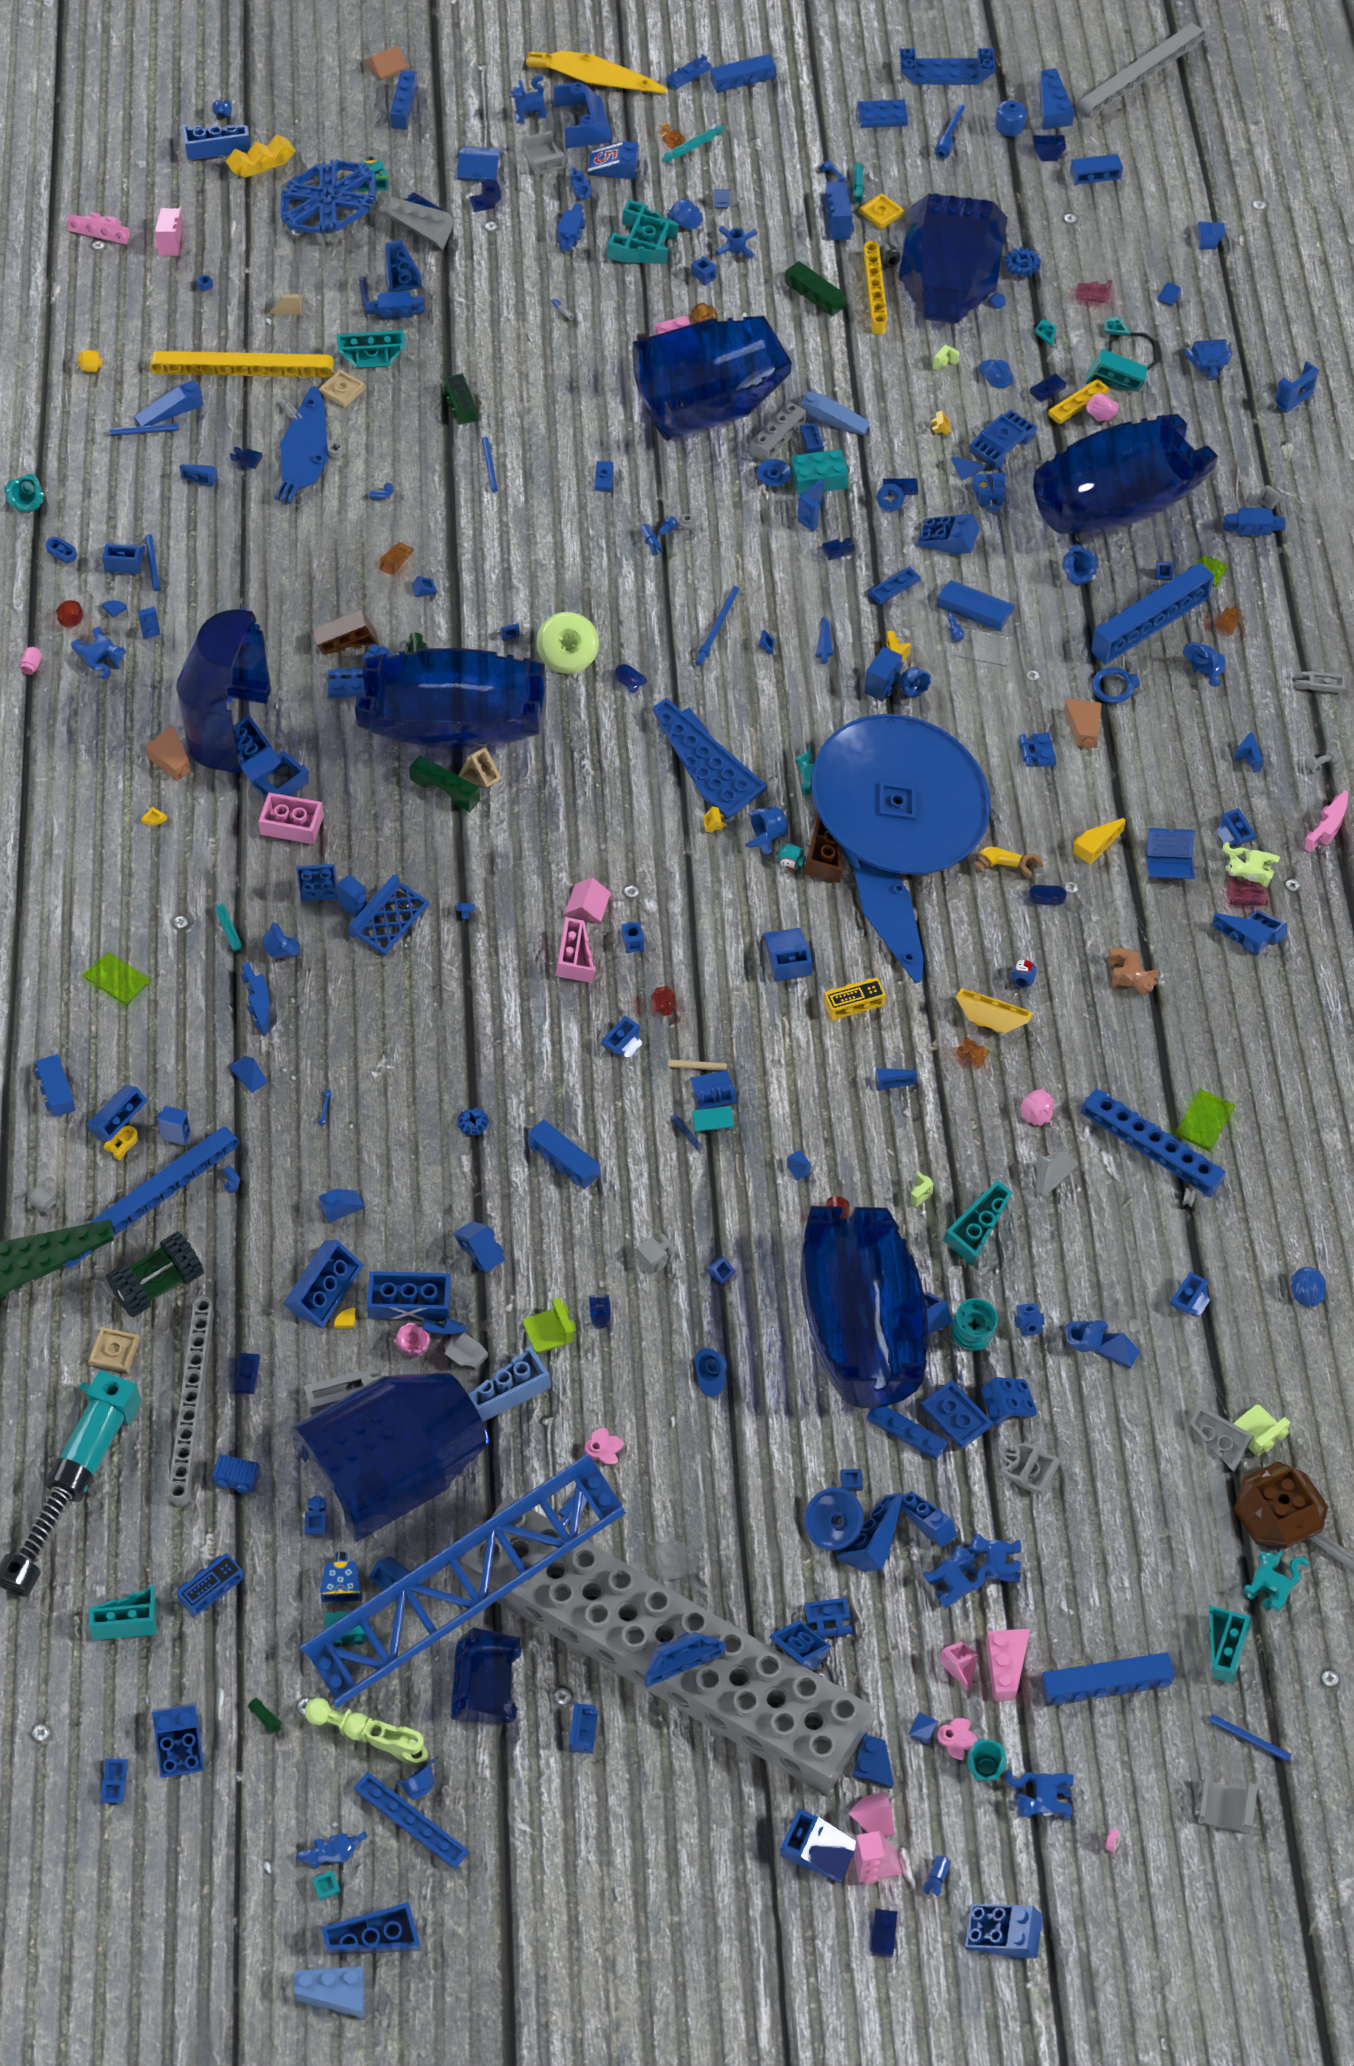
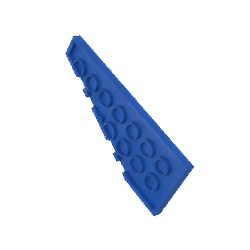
(714, 770)

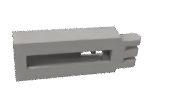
(329, 1391)

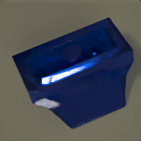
(1048, 146)

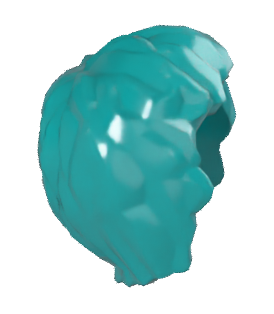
(986, 1760)

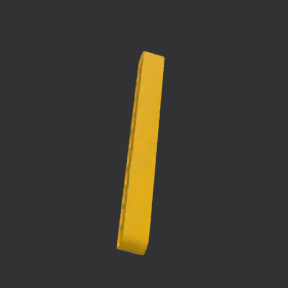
(241, 364)

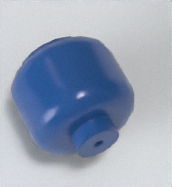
(997, 300)

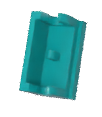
(712, 1119)

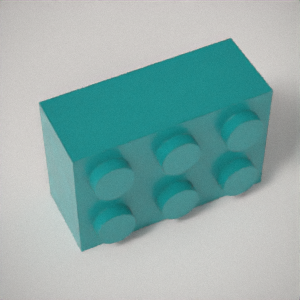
(817, 466)

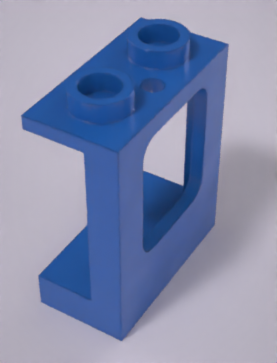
(1288, 392)

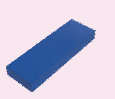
(894, 585)

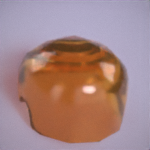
(703, 312)

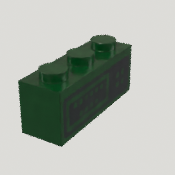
(459, 399)

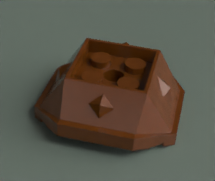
(1277, 1523)

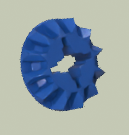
(895, 491)
(468, 1127)

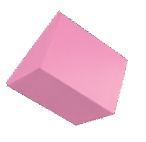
(588, 901)

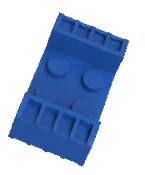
(1002, 437)

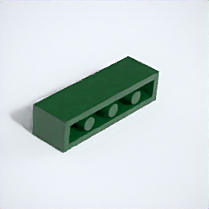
(815, 288)

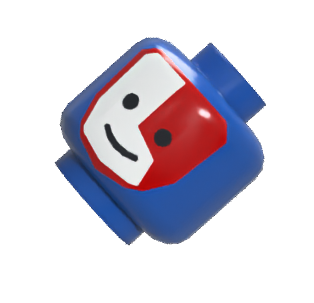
(1023, 973)

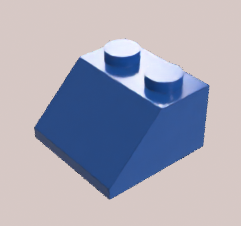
(937, 1313)

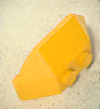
(992, 1012)

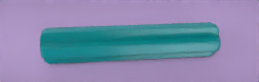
(228, 927)

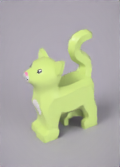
(1256, 864)

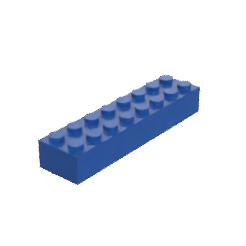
(1152, 613)

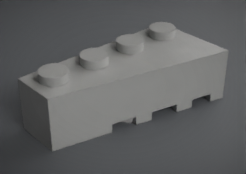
(422, 220)

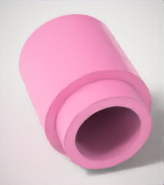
(30, 660)

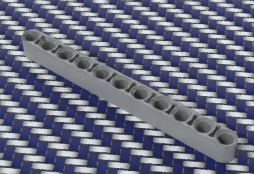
(1142, 69)
(191, 1409)

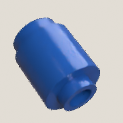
(944, 146)

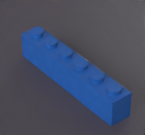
(1107, 1678)

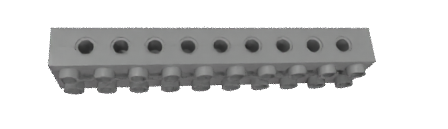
(700, 1692)

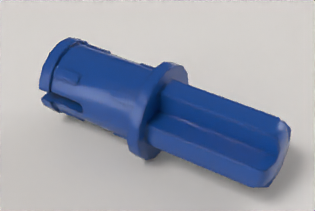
(651, 539)

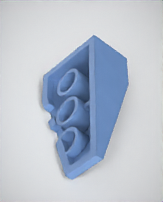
(830, 412)

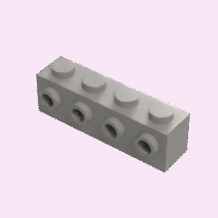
(777, 432)

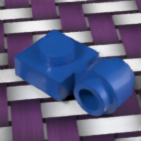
(316, 1520)

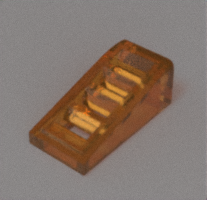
(394, 559)

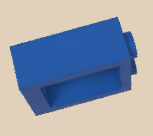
(289, 787)

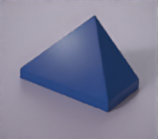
(966, 468)
(248, 1073)
(1118, 1348)

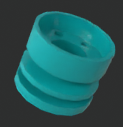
(978, 1315)

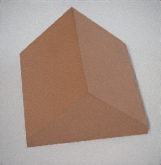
(387, 63)

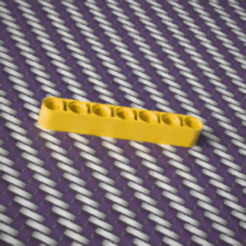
(875, 287)

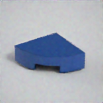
(114, 607)

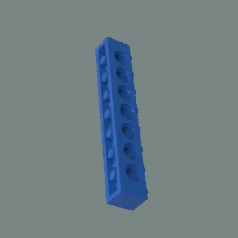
(1157, 1151)

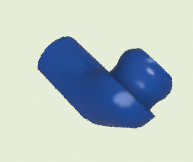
(233, 1179)

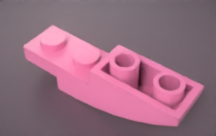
(1329, 824)

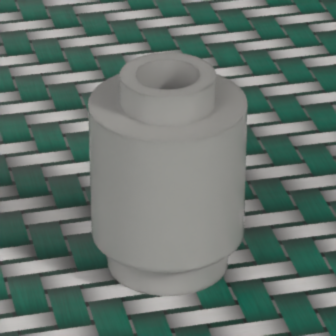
(42, 1200)

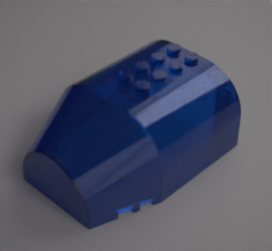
(708, 373)
(221, 665)
(392, 1445)

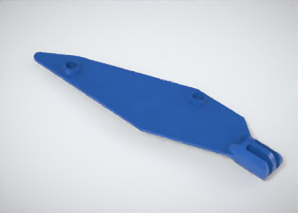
(304, 447)
(890, 912)

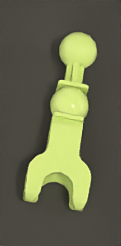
(357, 1726)

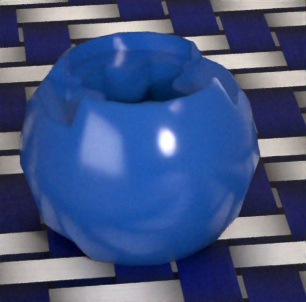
(222, 107)

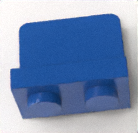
(809, 506)
(1008, 1398)

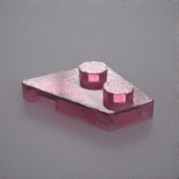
(1246, 893)

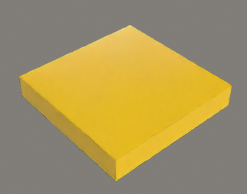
(881, 211)

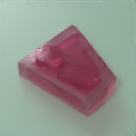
(1094, 291)

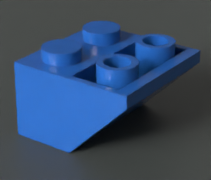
(123, 558)

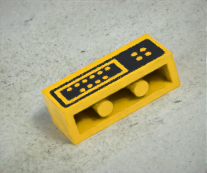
(854, 998)

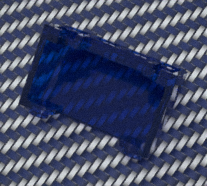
(484, 1677)

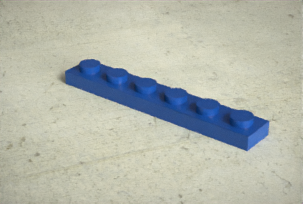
(411, 1820)

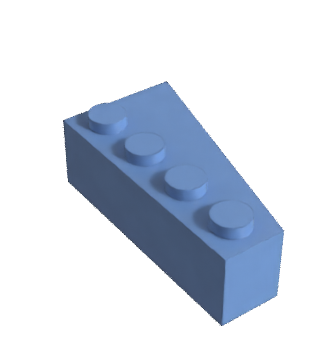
(512, 1385)

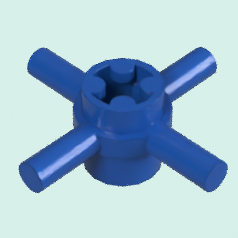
(736, 241)

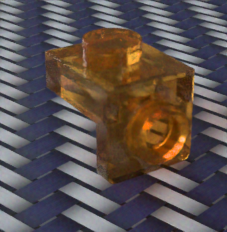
(1229, 619)

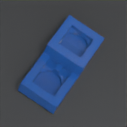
(449, 1326)
(114, 1781)

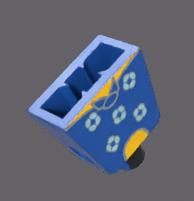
(340, 1580)

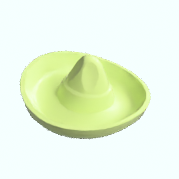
(567, 642)

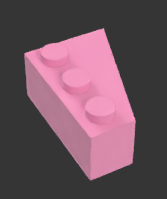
(574, 952)
(1005, 1659)

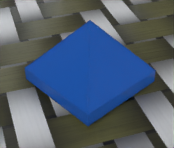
(1164, 570)
(766, 642)

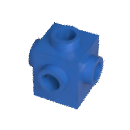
(1029, 1319)

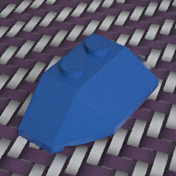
(681, 1655)

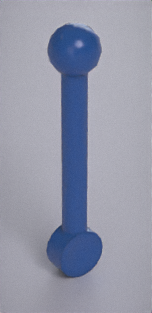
(327, 1094)

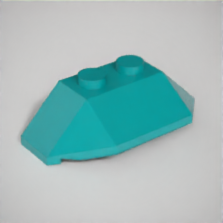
(371, 348)

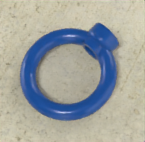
(1132, 682)

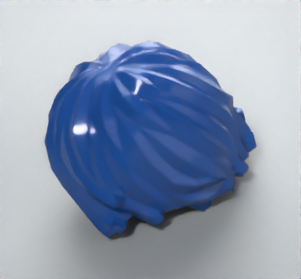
(1308, 1286)

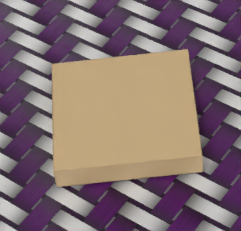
(342, 388)
(114, 1350)

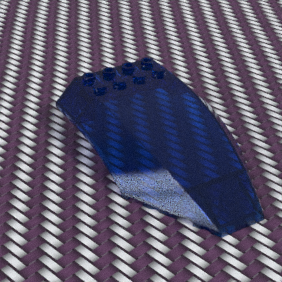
(952, 254)

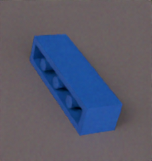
(742, 73)
(403, 99)
(563, 1154)

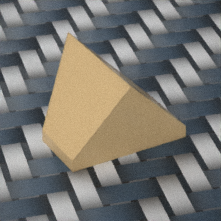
(289, 304)
(480, 769)

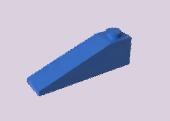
(172, 403)
(875, 1539)

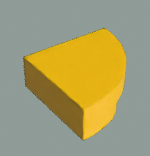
(153, 817)
(346, 1319)

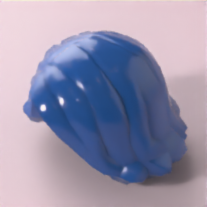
(685, 214)
(1079, 565)
(279, 945)
(1085, 1335)

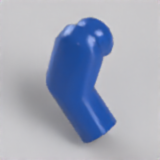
(384, 493)

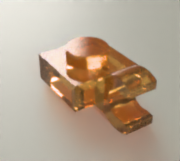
(671, 138)

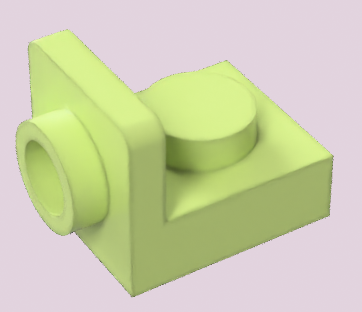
(944, 355)
(922, 1190)

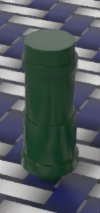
(265, 1716)

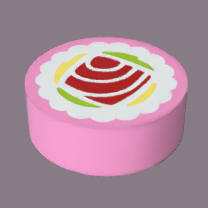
(1113, 1840)

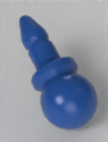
(668, 525)
(957, 633)

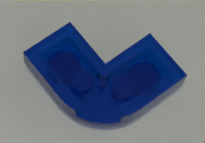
(486, 201)

